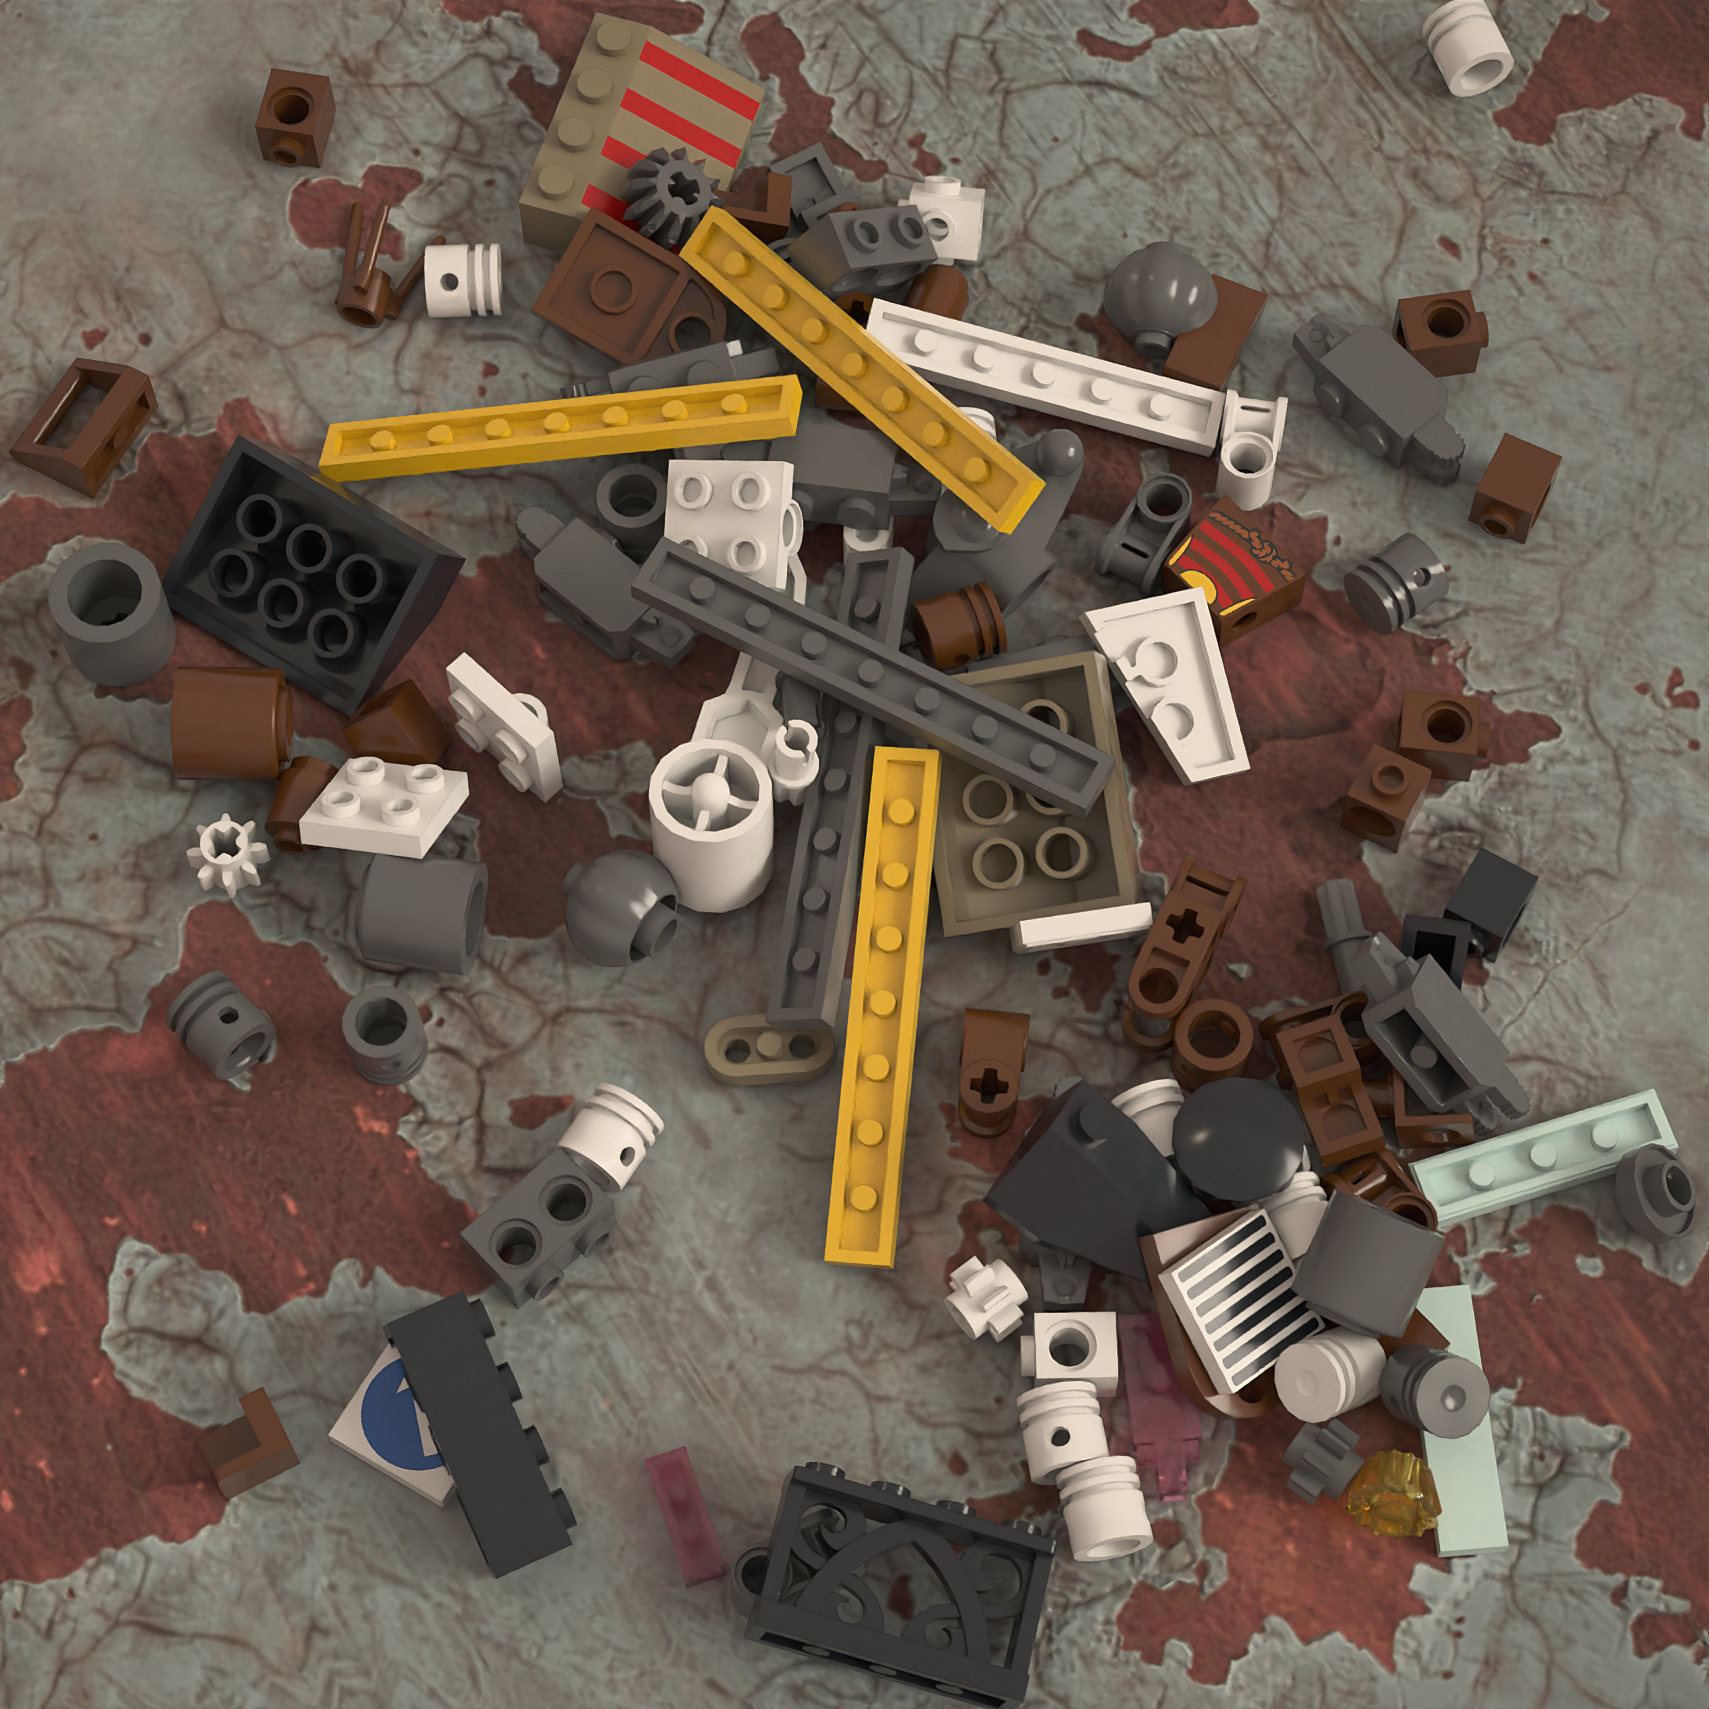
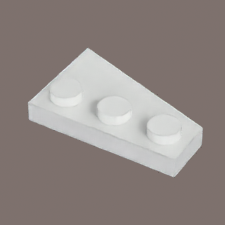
(1175, 679)

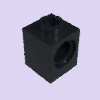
(1493, 900)

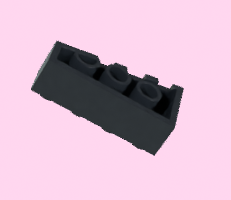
(480, 1433)

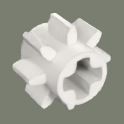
(228, 855)
(986, 1299)

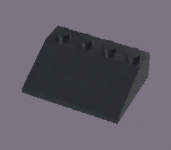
(307, 575)

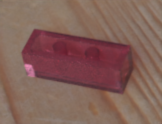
(685, 1517)

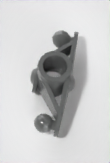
(970, 550)

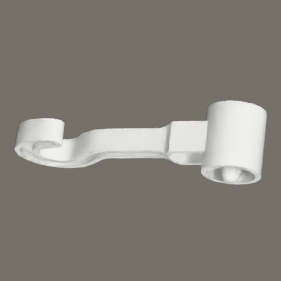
(716, 792)

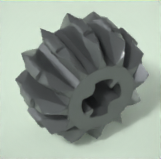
(668, 196)

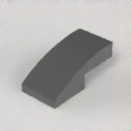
(814, 186)

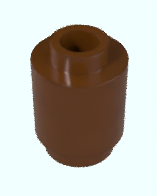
(939, 292)
(294, 795)

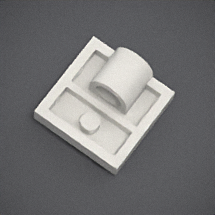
(736, 515)
(507, 726)
(384, 807)

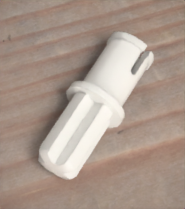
(793, 761)

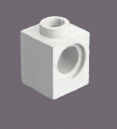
(1087, 1330)

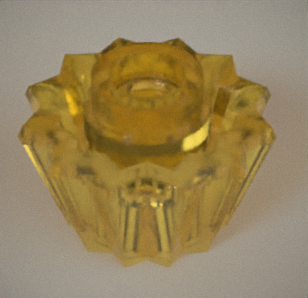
(1395, 1496)

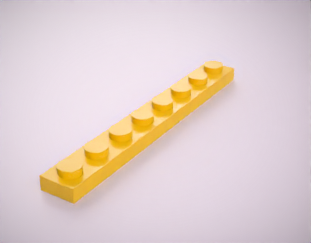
(863, 371)
(563, 429)
(883, 1008)

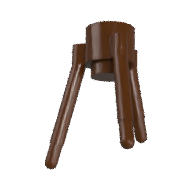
(366, 292)

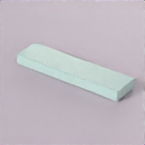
(1540, 1158)
(1463, 1466)

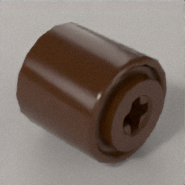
(231, 723)

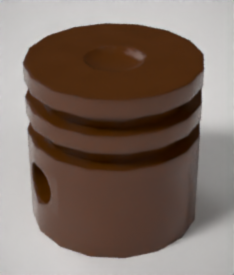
(958, 627)
(1210, 1043)

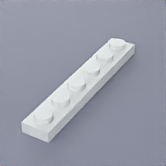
(1050, 378)

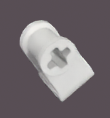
(1249, 441)

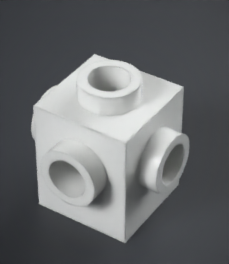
(959, 208)

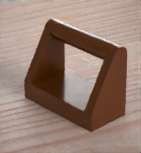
(104, 437)

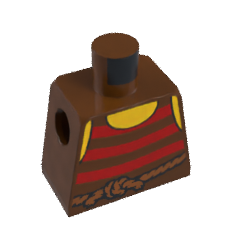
(1240, 570)

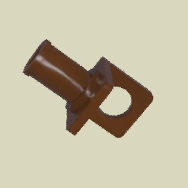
(1390, 1101)

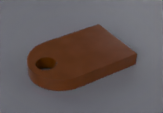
(626, 293)
(1161, 1252)

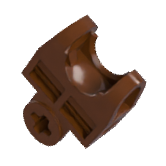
(1179, 950)

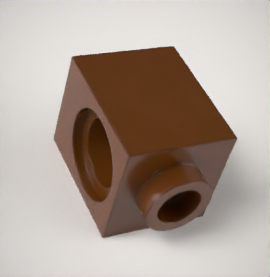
(291, 99)
(1447, 313)
(1514, 489)
(1453, 714)
(1385, 798)

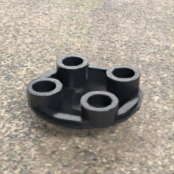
(1237, 1140)

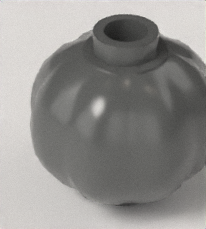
(1159, 296)
(621, 908)

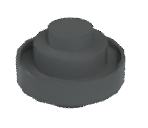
(1655, 1193)

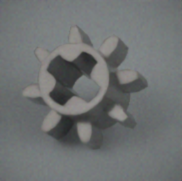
(1323, 1461)

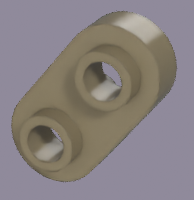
(769, 1052)

